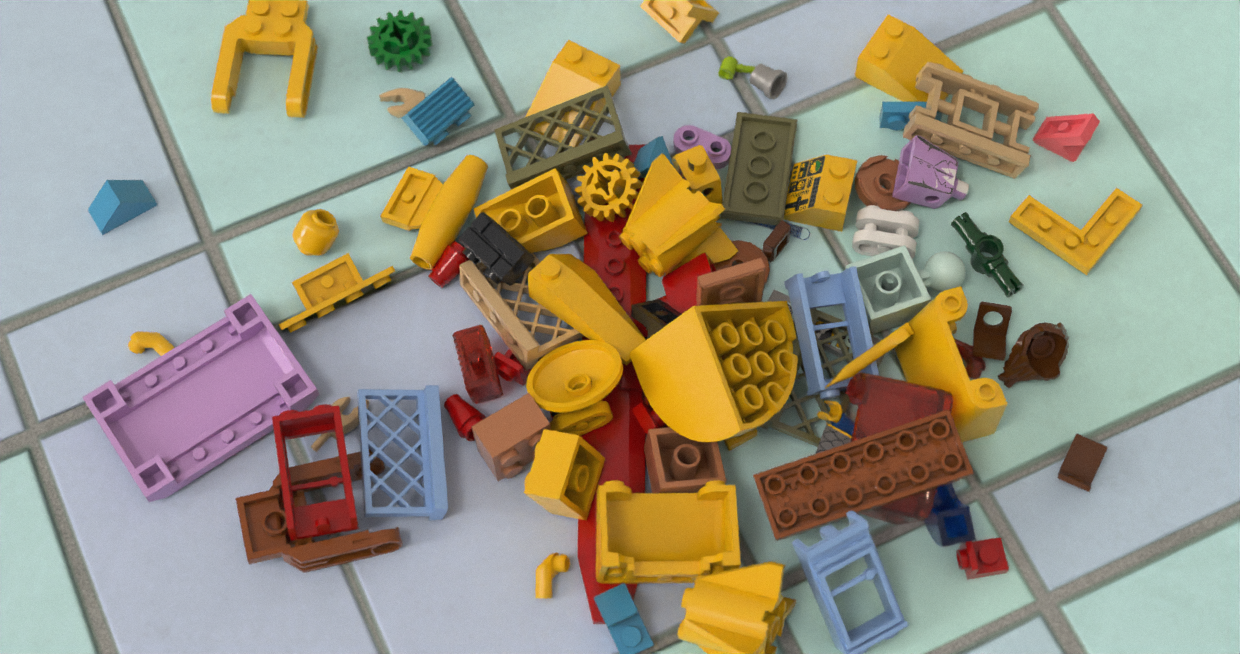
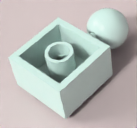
(897, 291)

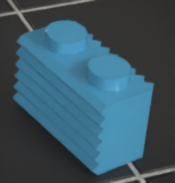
(439, 111)

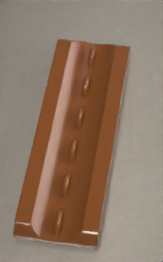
(863, 475)

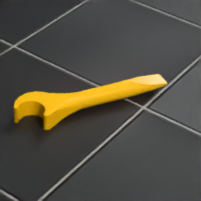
(872, 354)

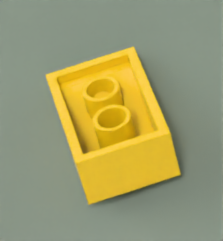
(895, 59)
(569, 76)
(538, 213)

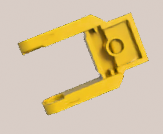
(270, 29)

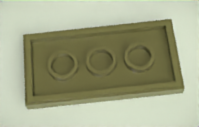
(759, 168)

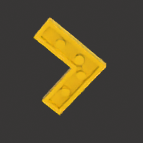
(1076, 246)

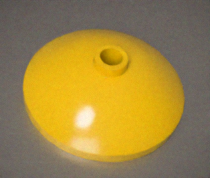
(575, 376)

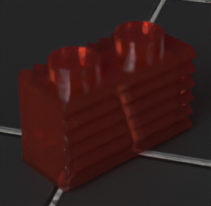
(477, 364)

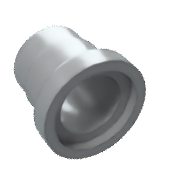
(768, 80)

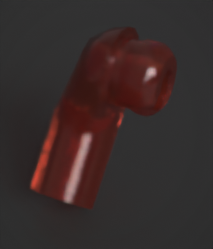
(975, 364)

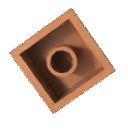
(510, 436)
(680, 463)

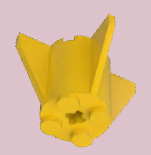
(673, 223)
(736, 610)

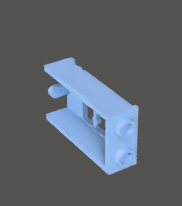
(823, 291)
(834, 553)

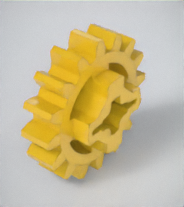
(596, 187)

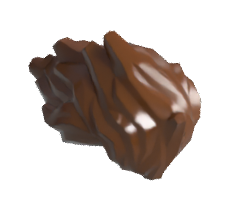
(1036, 354)

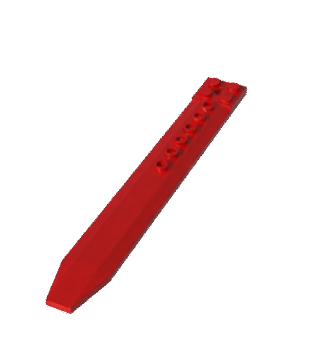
(623, 437)

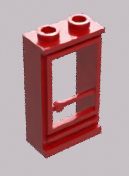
(321, 517)

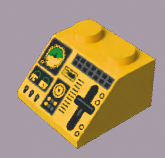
(820, 191)

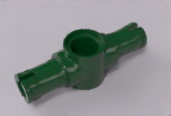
(993, 266)

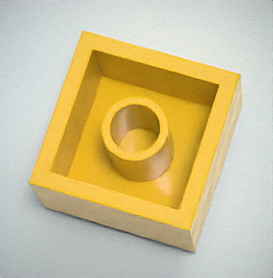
(564, 474)

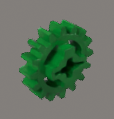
(388, 49)

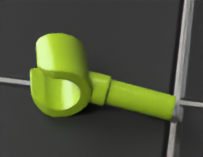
(730, 66)

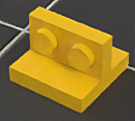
(680, 16)

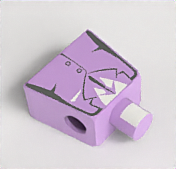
(927, 175)

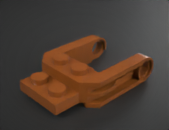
(266, 530)

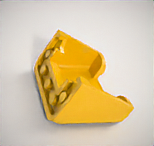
(934, 360)
(665, 534)

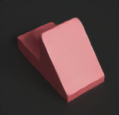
(1066, 134)

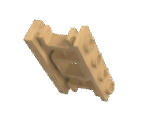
(966, 140)

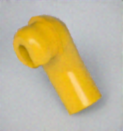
(142, 340)
(547, 571)

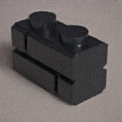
(495, 249)

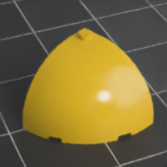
(719, 368)

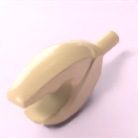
(408, 96)
(349, 422)

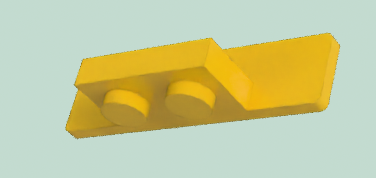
(328, 285)

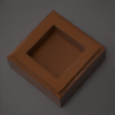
(776, 241)

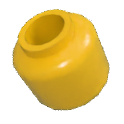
(315, 232)

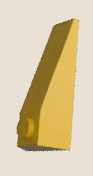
(583, 302)

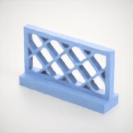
(429, 444)

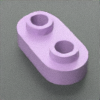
(707, 140)

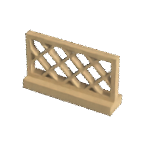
(505, 320)

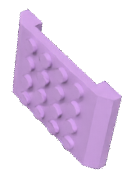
(201, 400)

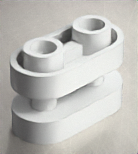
(884, 230)

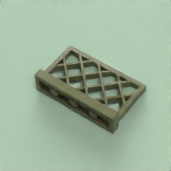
(567, 159)
(794, 431)

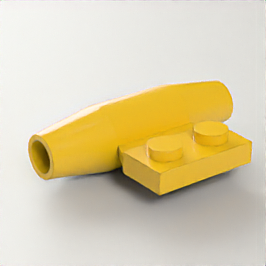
(435, 207)

